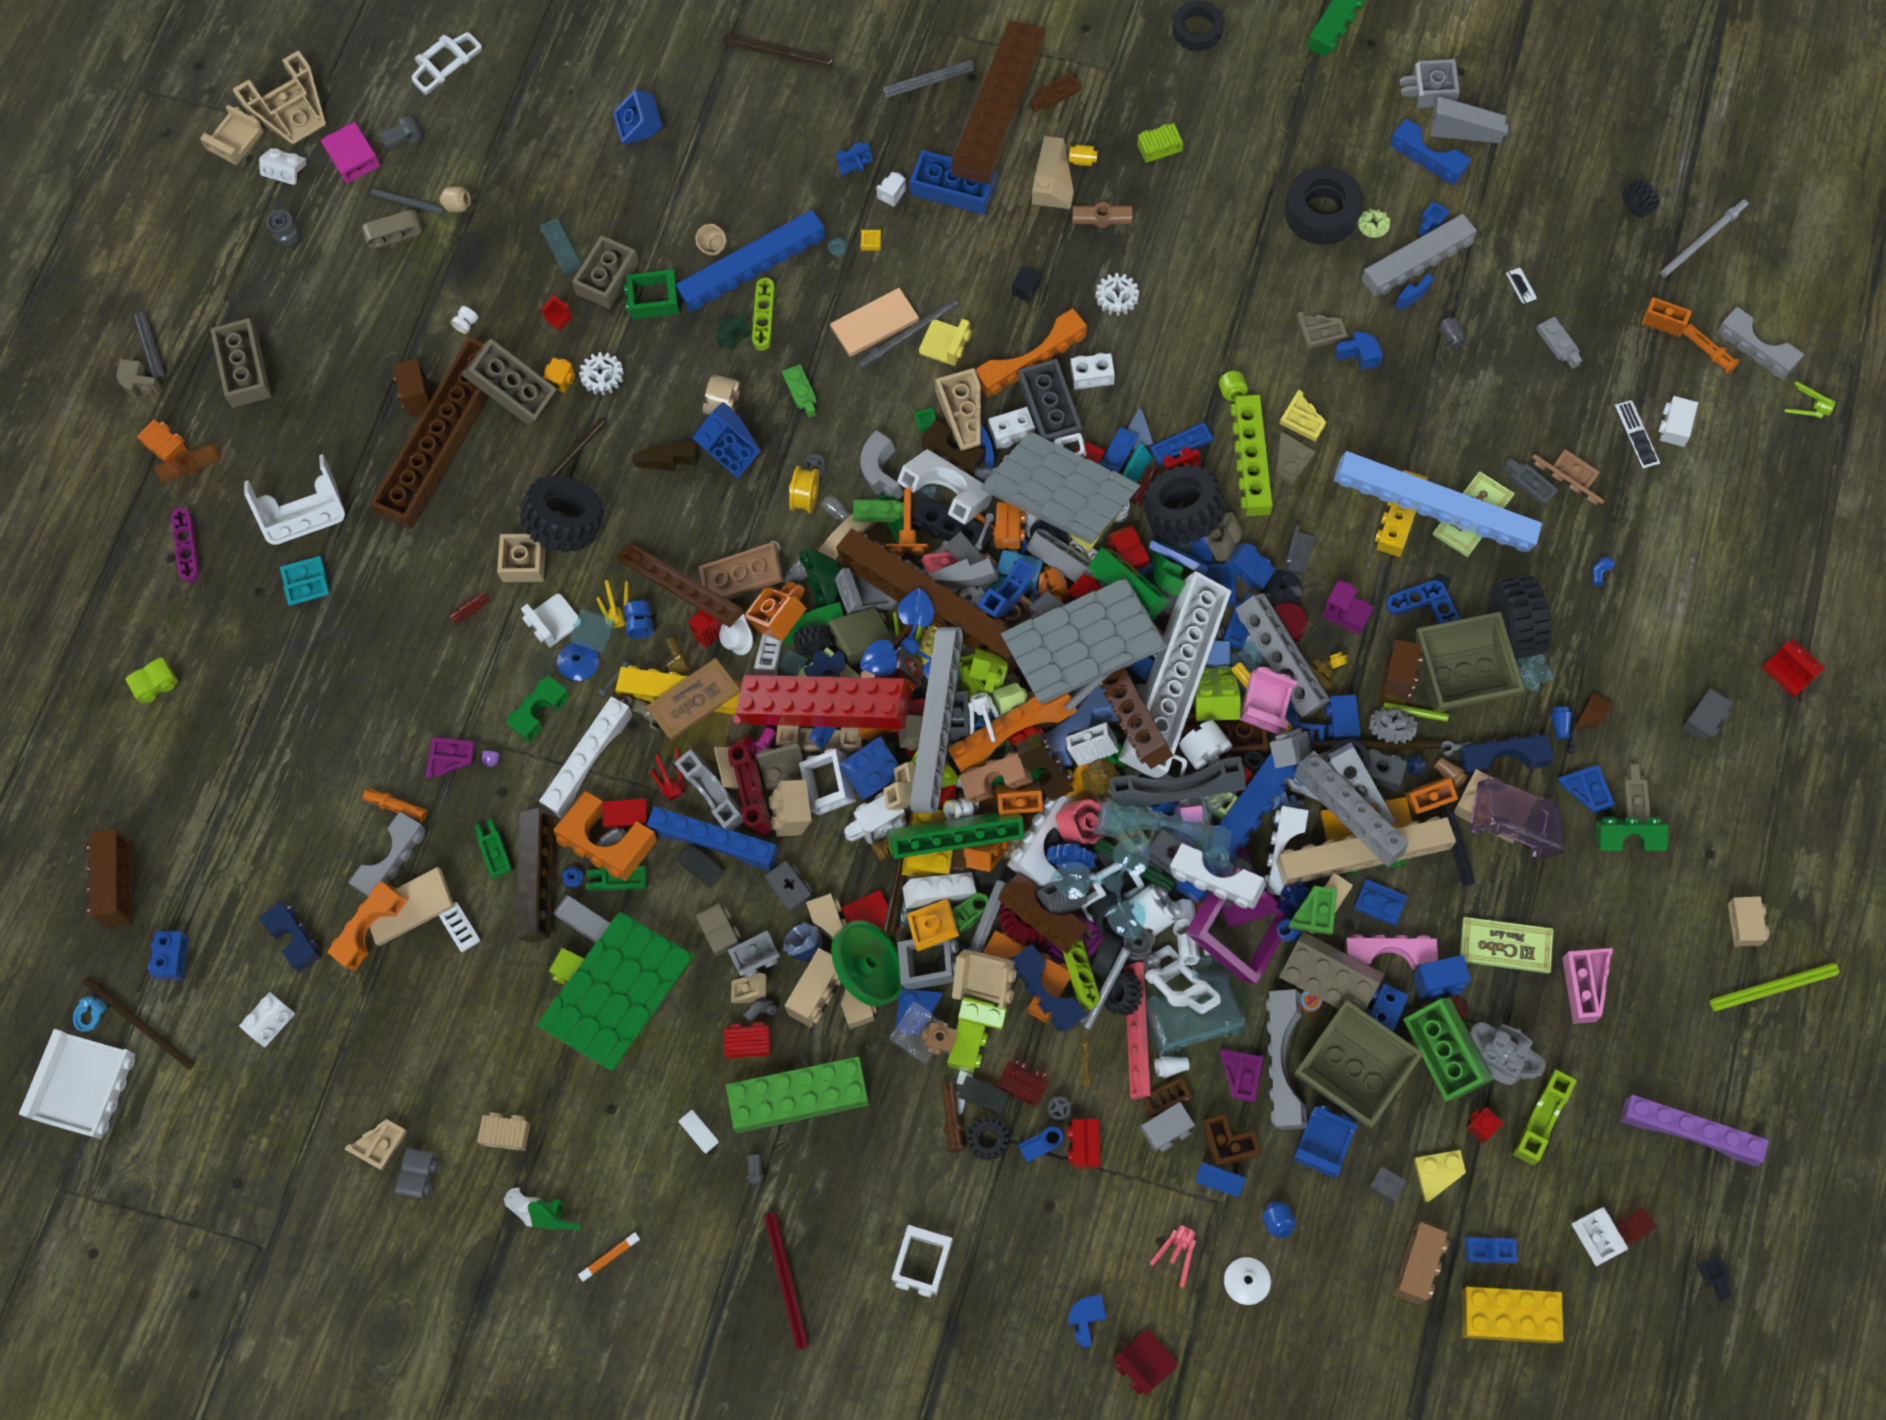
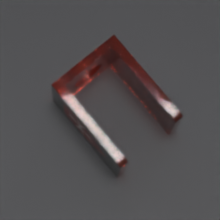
(907, 667)

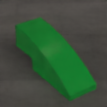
(1167, 573)
(817, 616)

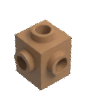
(946, 1036)

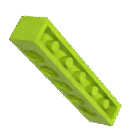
(1250, 407)

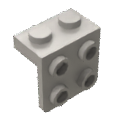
(754, 954)

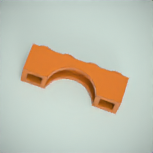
(350, 946)

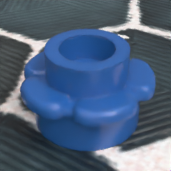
(576, 881)

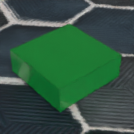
(924, 419)

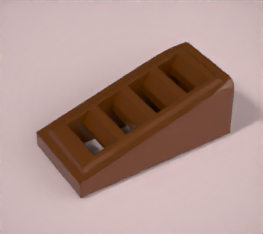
(1172, 1085)

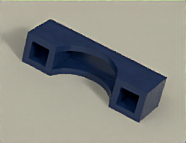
(1531, 751)
(1065, 1012)

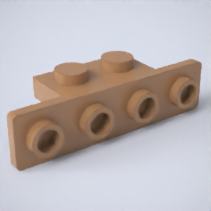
(1575, 472)

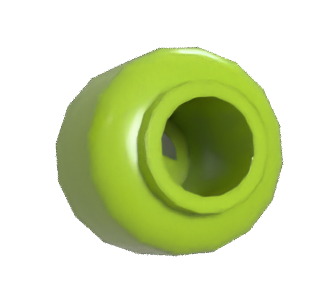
(1232, 385)

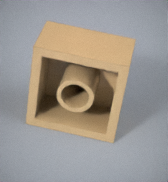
(520, 559)
(790, 808)

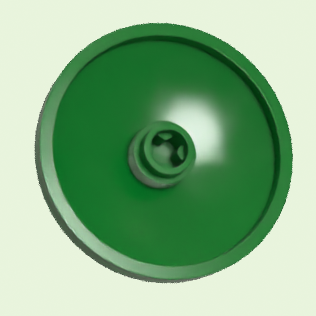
(867, 963)

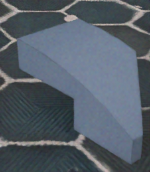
(1139, 427)

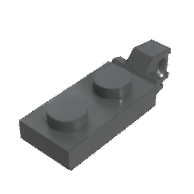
(1530, 481)

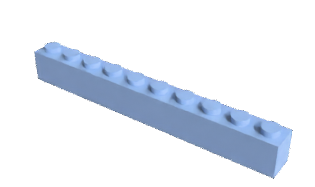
(1437, 502)

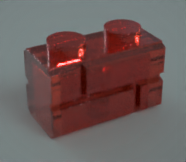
(1023, 1083)

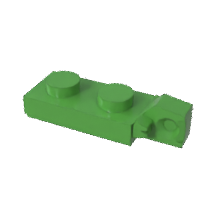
(800, 389)
(877, 510)

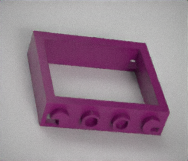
(1203, 920)

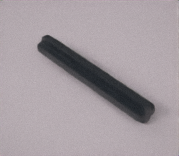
(1458, 848)

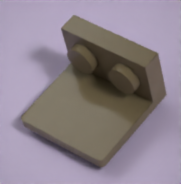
(780, 764)

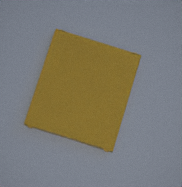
(701, 737)

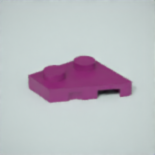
(448, 756)
(1242, 1074)

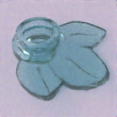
(1535, 672)
(1218, 868)

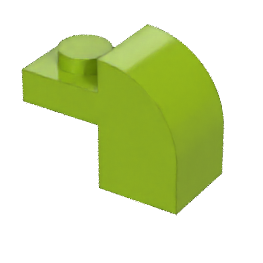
(989, 668)

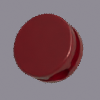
(1293, 619)

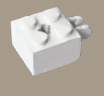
(874, 820)

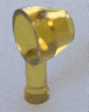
(677, 662)

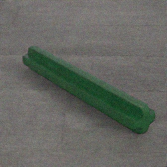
(1150, 873)

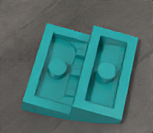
(304, 580)

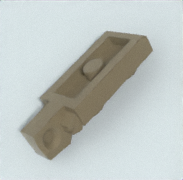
(1636, 794)

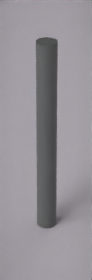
(408, 201)

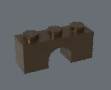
(937, 441)
(1037, 753)

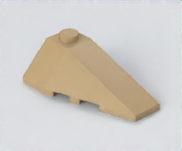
(1052, 177)
(961, 406)

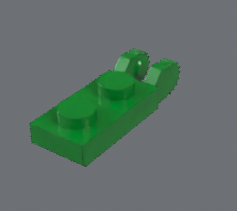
(493, 851)
(636, 881)

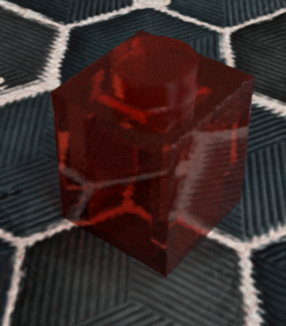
(1635, 1226)

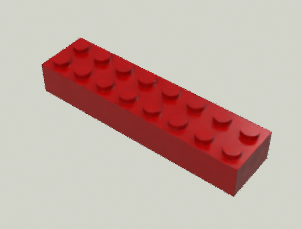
(824, 701)

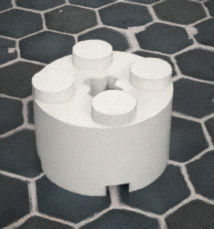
(1205, 745)
(1158, 908)

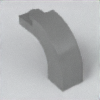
(873, 457)

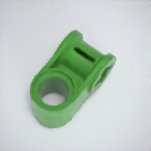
(969, 912)

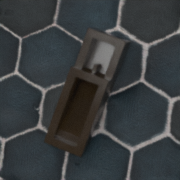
(667, 456)

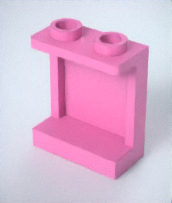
(1267, 700)

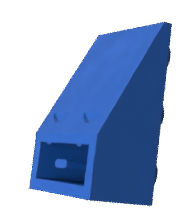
(727, 440)

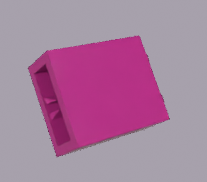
(350, 152)

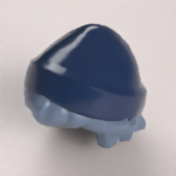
(803, 942)

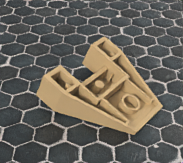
(292, 108)

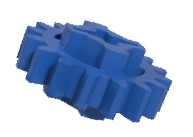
(1070, 853)

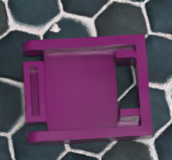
(1091, 945)

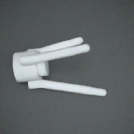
(981, 703)

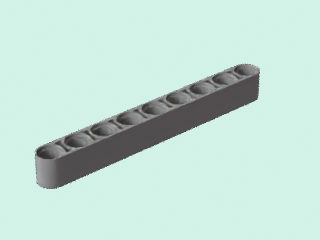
(936, 720)

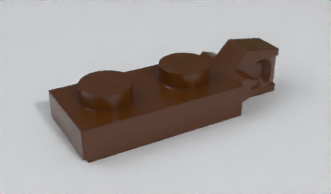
(1055, 92)

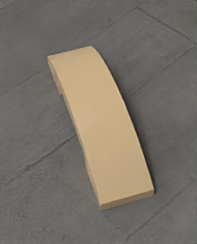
(829, 546)
(843, 740)

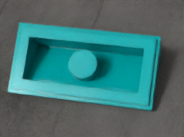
(1137, 464)

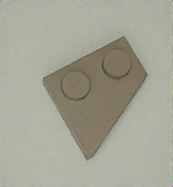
(1321, 330)
(1292, 458)

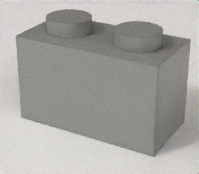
(1168, 1127)

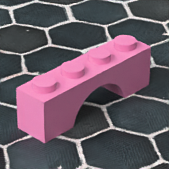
(1414, 951)

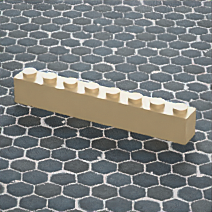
(1354, 855)

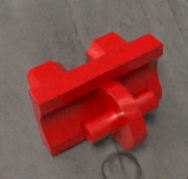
(1187, 457)

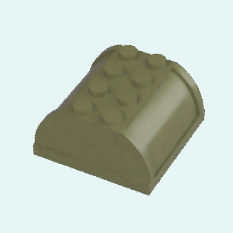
(1468, 662)
(1358, 1064)

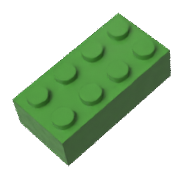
(1448, 1049)

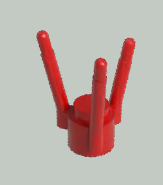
(671, 789)

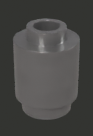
(1452, 332)
(611, 837)

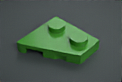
(1316, 911)

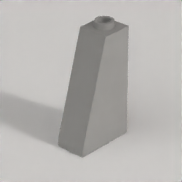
(1467, 122)

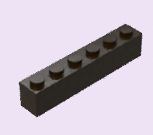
(535, 875)

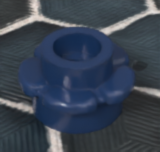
(1416, 765)

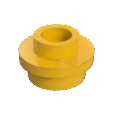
(1338, 660)

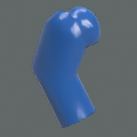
(1599, 568)

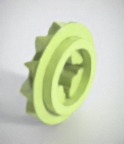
(1369, 228)

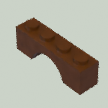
(1061, 930)

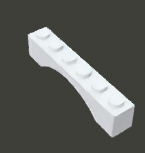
(569, 779)

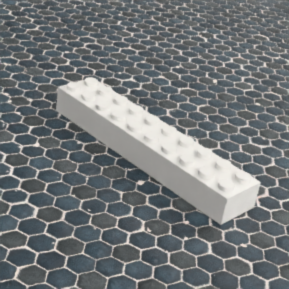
(1181, 665)

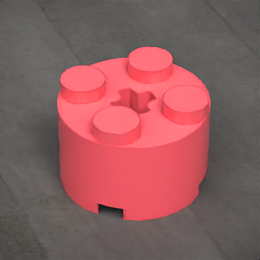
(1077, 822)

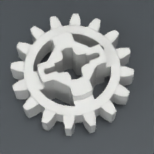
(1107, 295)
(604, 375)

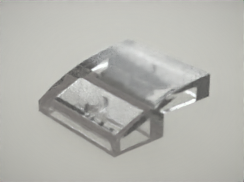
(909, 1031)

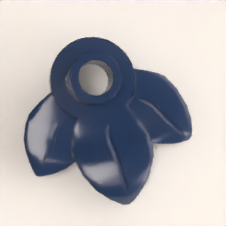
(826, 666)

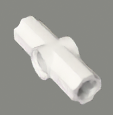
(1187, 947)

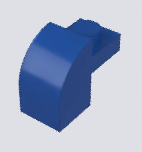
(1362, 347)
(1083, 1312)

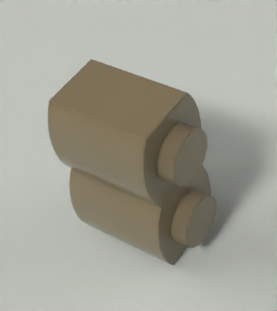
(1225, 537)
(717, 929)

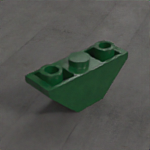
(821, 575)

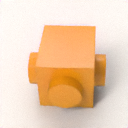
(559, 374)

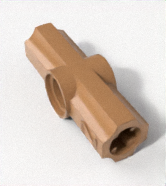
(1112, 214)

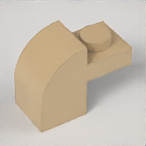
(899, 794)

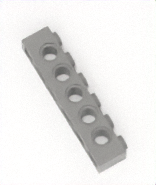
(1282, 642)
(1351, 809)

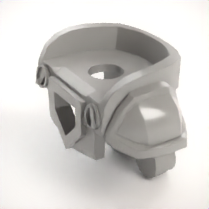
(1503, 1057)

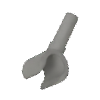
(1454, 747)

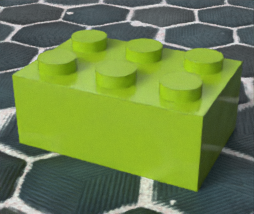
(1217, 695)

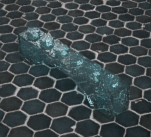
(1118, 820)

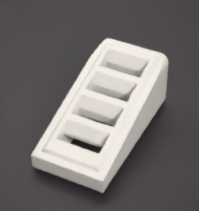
(767, 667)
(465, 923)

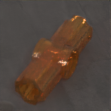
(197, 459)

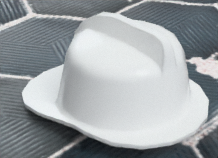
(737, 637)

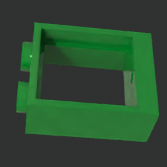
(652, 309)

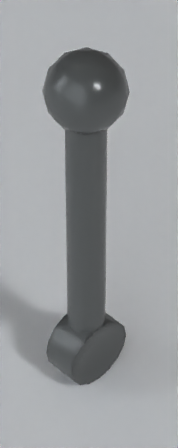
(602, 692)

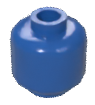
(1279, 1219)

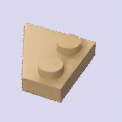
(378, 1144)

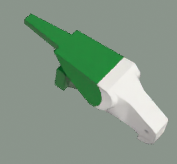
(537, 1212)

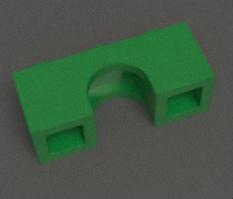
(547, 694)
(1612, 832)

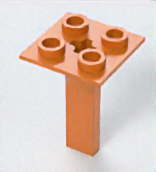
(907, 537)

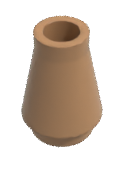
(1451, 771)

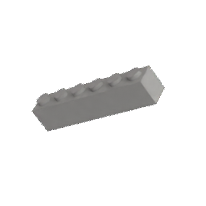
(1419, 255)

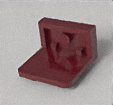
(1145, 1363)

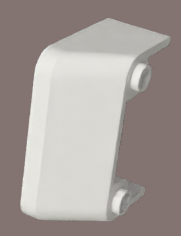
(301, 516)

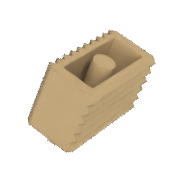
(504, 1132)

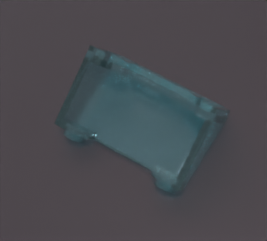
(1182, 1026)

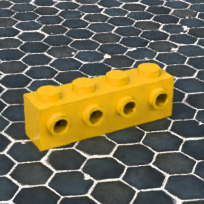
(1396, 527)

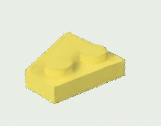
(1303, 418)
(1438, 1172)

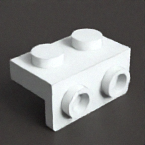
(281, 165)
(267, 1019)
(1599, 1236)

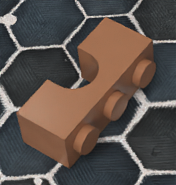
(978, 781)

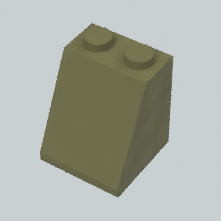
(857, 632)

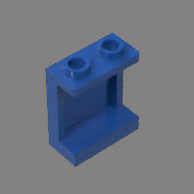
(1325, 1141)

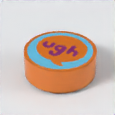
(1310, 1002)

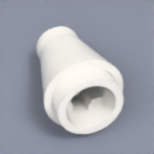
(1168, 1066)

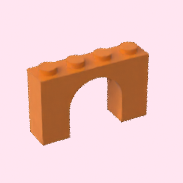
(617, 859)
(1054, 977)

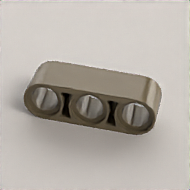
(391, 229)

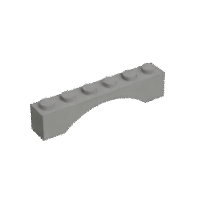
(1285, 1013)

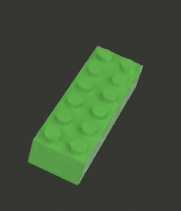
(797, 1095)

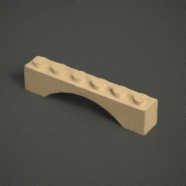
(825, 916)

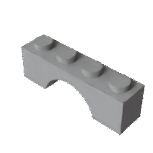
(1777, 359)
(1290, 748)
(706, 781)
(405, 835)

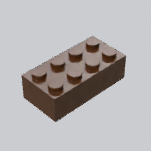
(109, 878)

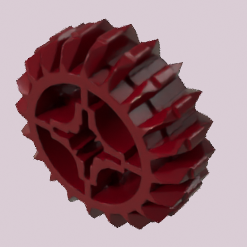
(1020, 929)

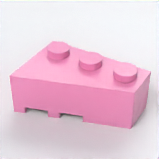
(1586, 982)

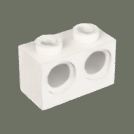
(1093, 376)

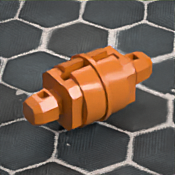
(1053, 582)

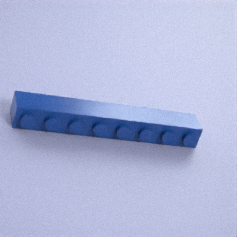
(750, 261)
(1247, 813)

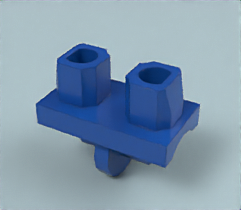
(854, 159)

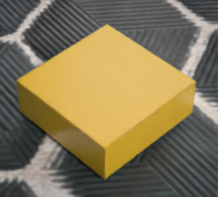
(870, 240)

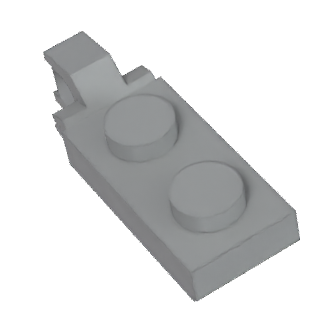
(1559, 342)

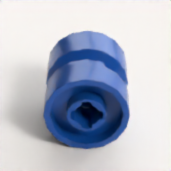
(638, 619)

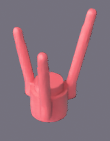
(1183, 1239)

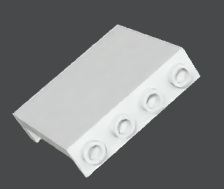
(77, 1084)

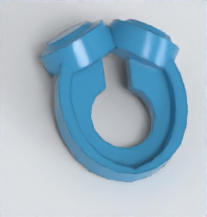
(98, 1007)

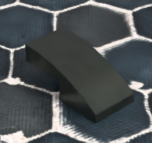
(700, 865)
(984, 1095)

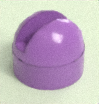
(490, 758)

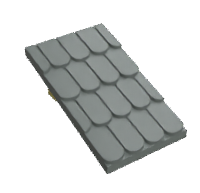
(1061, 488)
(1083, 640)

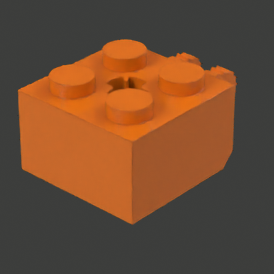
(776, 610)

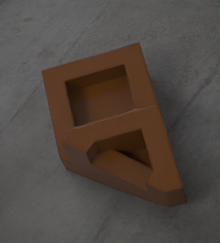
(1594, 712)

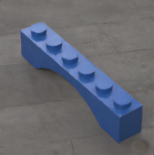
(686, 829)

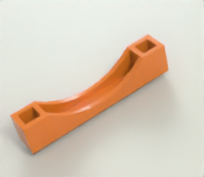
(999, 373)
(977, 747)

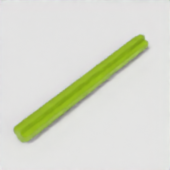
(1774, 987)

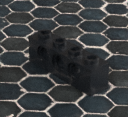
(926, 508)

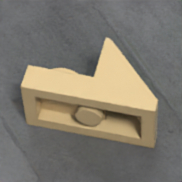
(749, 989)

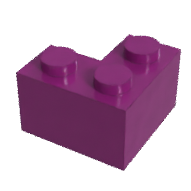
(1347, 610)

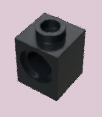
(1026, 283)

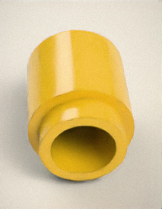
(1082, 155)

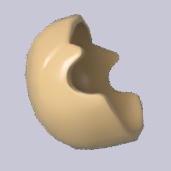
(711, 239)

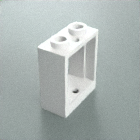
(833, 801)
(927, 1237)

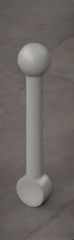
(989, 518)

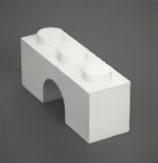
(925, 890)

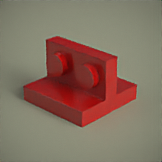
(1793, 668)

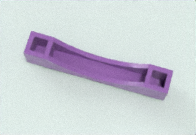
(1664, 1119)

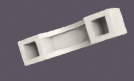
(1290, 823)
(1242, 888)

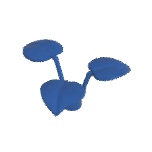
(881, 658)

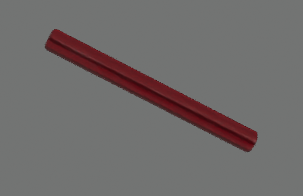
(786, 1281)

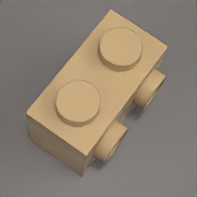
(1748, 921)

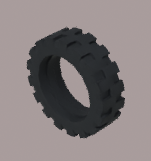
(1204, 10)

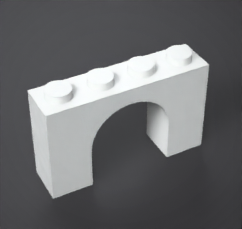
(931, 468)
(1030, 856)

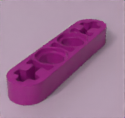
(188, 544)

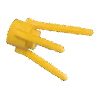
(615, 613)

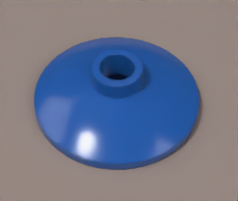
(580, 669)

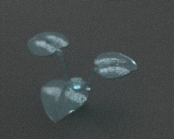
(1132, 856)

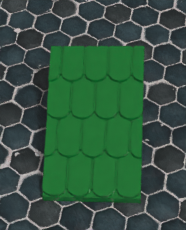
(615, 991)

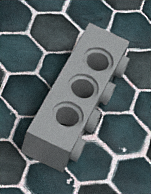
(1348, 756)

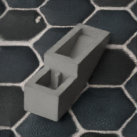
(966, 575)

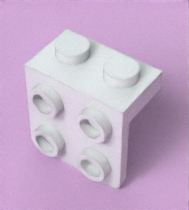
(551, 620)

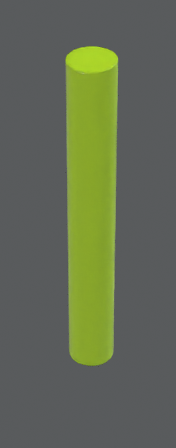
(1418, 711)

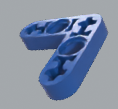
(1433, 600)

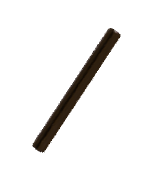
(778, 51)
(895, 898)

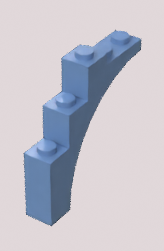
(1091, 713)

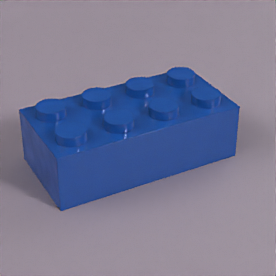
(935, 182)

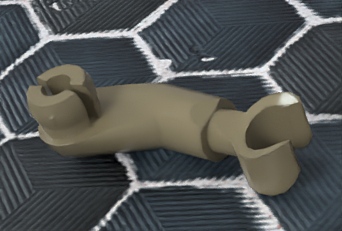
(640, 707)

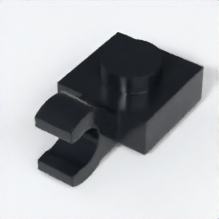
(1715, 1273)

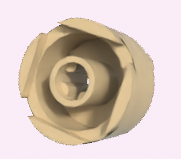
(721, 390)

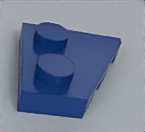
(1588, 788)
(924, 998)

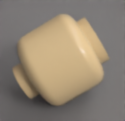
(455, 199)

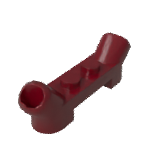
(754, 808)

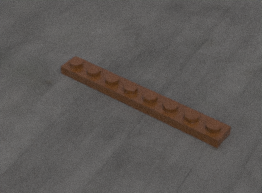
(680, 585)

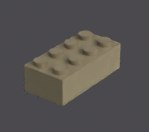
(240, 363)
(509, 381)
(1330, 973)

